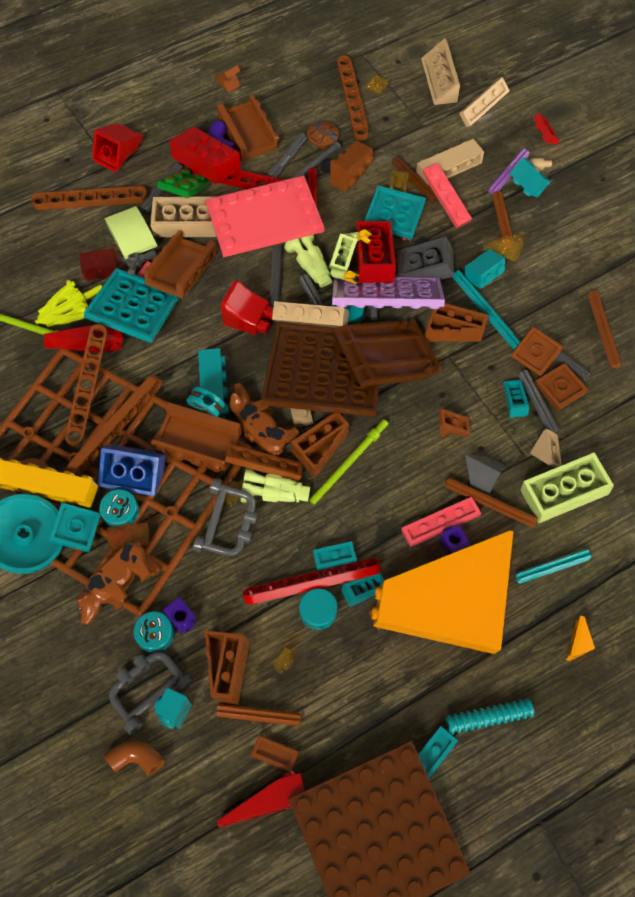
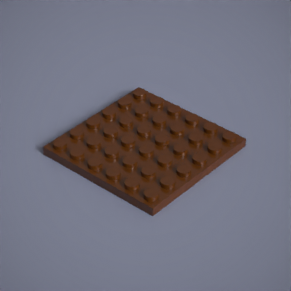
(313, 374)
(380, 830)

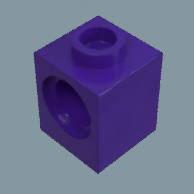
(455, 533)
(176, 608)

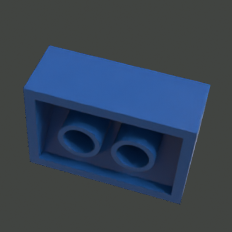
(131, 469)

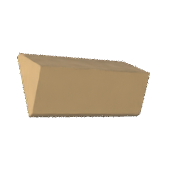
(441, 74)

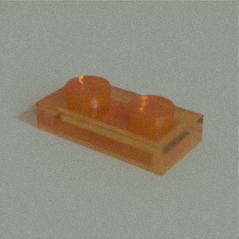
(124, 534)

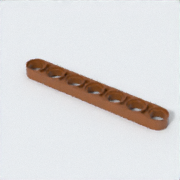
(352, 91)
(82, 194)
(86, 392)
(114, 425)

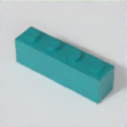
(212, 375)

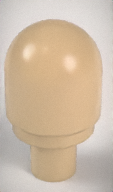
(540, 163)

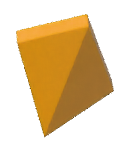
(580, 641)

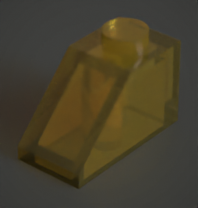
(400, 180)
(507, 246)

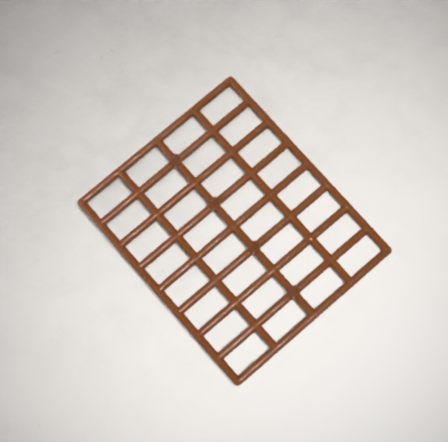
(126, 435)

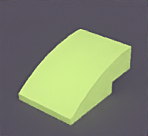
(130, 232)

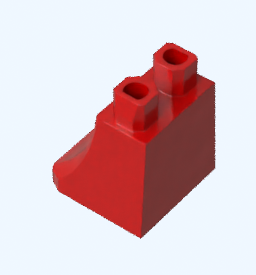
(114, 145)
(245, 310)

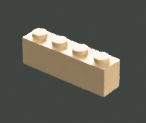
(454, 159)
(310, 314)

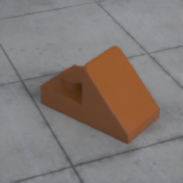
(228, 79)
(453, 423)

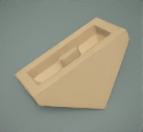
(548, 449)

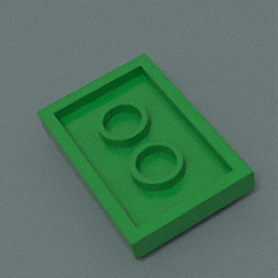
(184, 183)

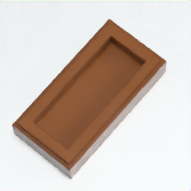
(275, 754)

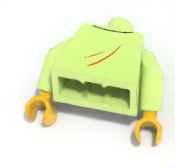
(343, 253)

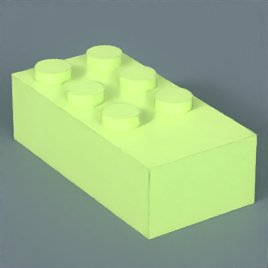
(566, 487)

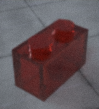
(98, 264)

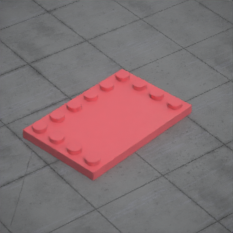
(264, 216)

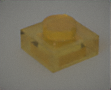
(377, 84)
(230, 499)
(284, 661)

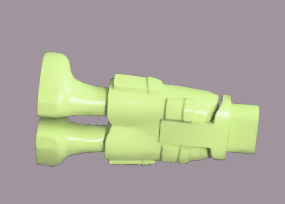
(310, 260)
(275, 488)

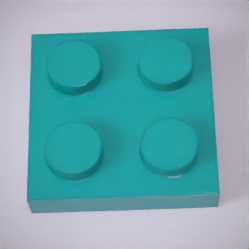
(75, 527)

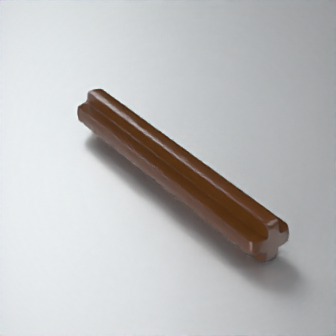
(418, 182)

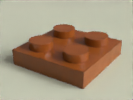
(537, 352)
(561, 387)

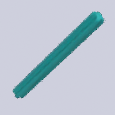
(486, 309)

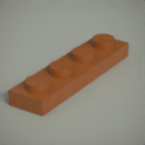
(263, 462)

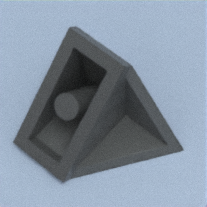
(483, 472)

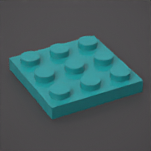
(399, 208)

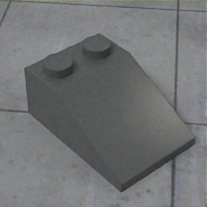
(427, 260)

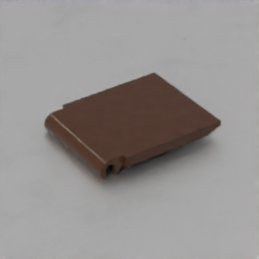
(387, 352)

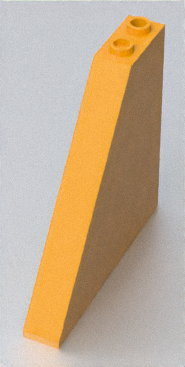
(451, 598)

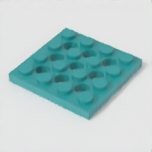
(114, 288)

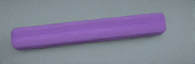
(505, 176)

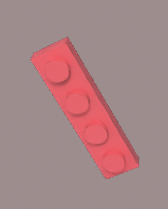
(446, 195)
(437, 522)

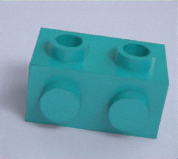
(529, 177)
(485, 268)
(172, 709)

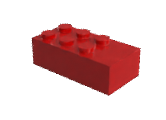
(205, 155)
(376, 258)

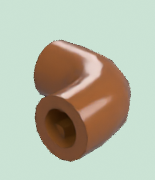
(134, 752)

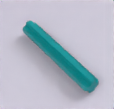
(552, 566)

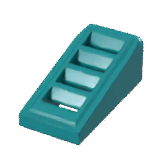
(521, 407)
(352, 593)

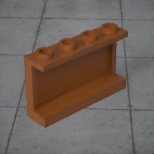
(248, 128)
(179, 265)
(196, 437)

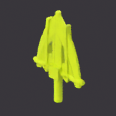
(54, 314)

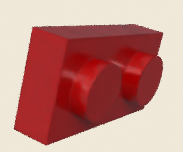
(543, 126)

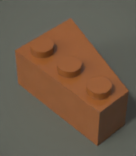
(350, 166)
(455, 325)
(320, 443)
(226, 664)

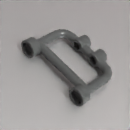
(244, 536)
(125, 677)

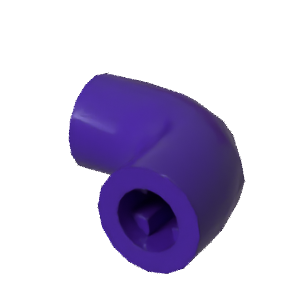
(217, 131)

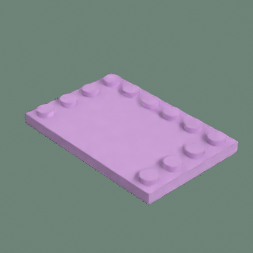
(403, 292)

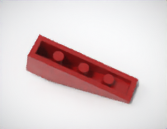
(77, 339)
(269, 800)

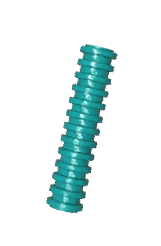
(489, 716)

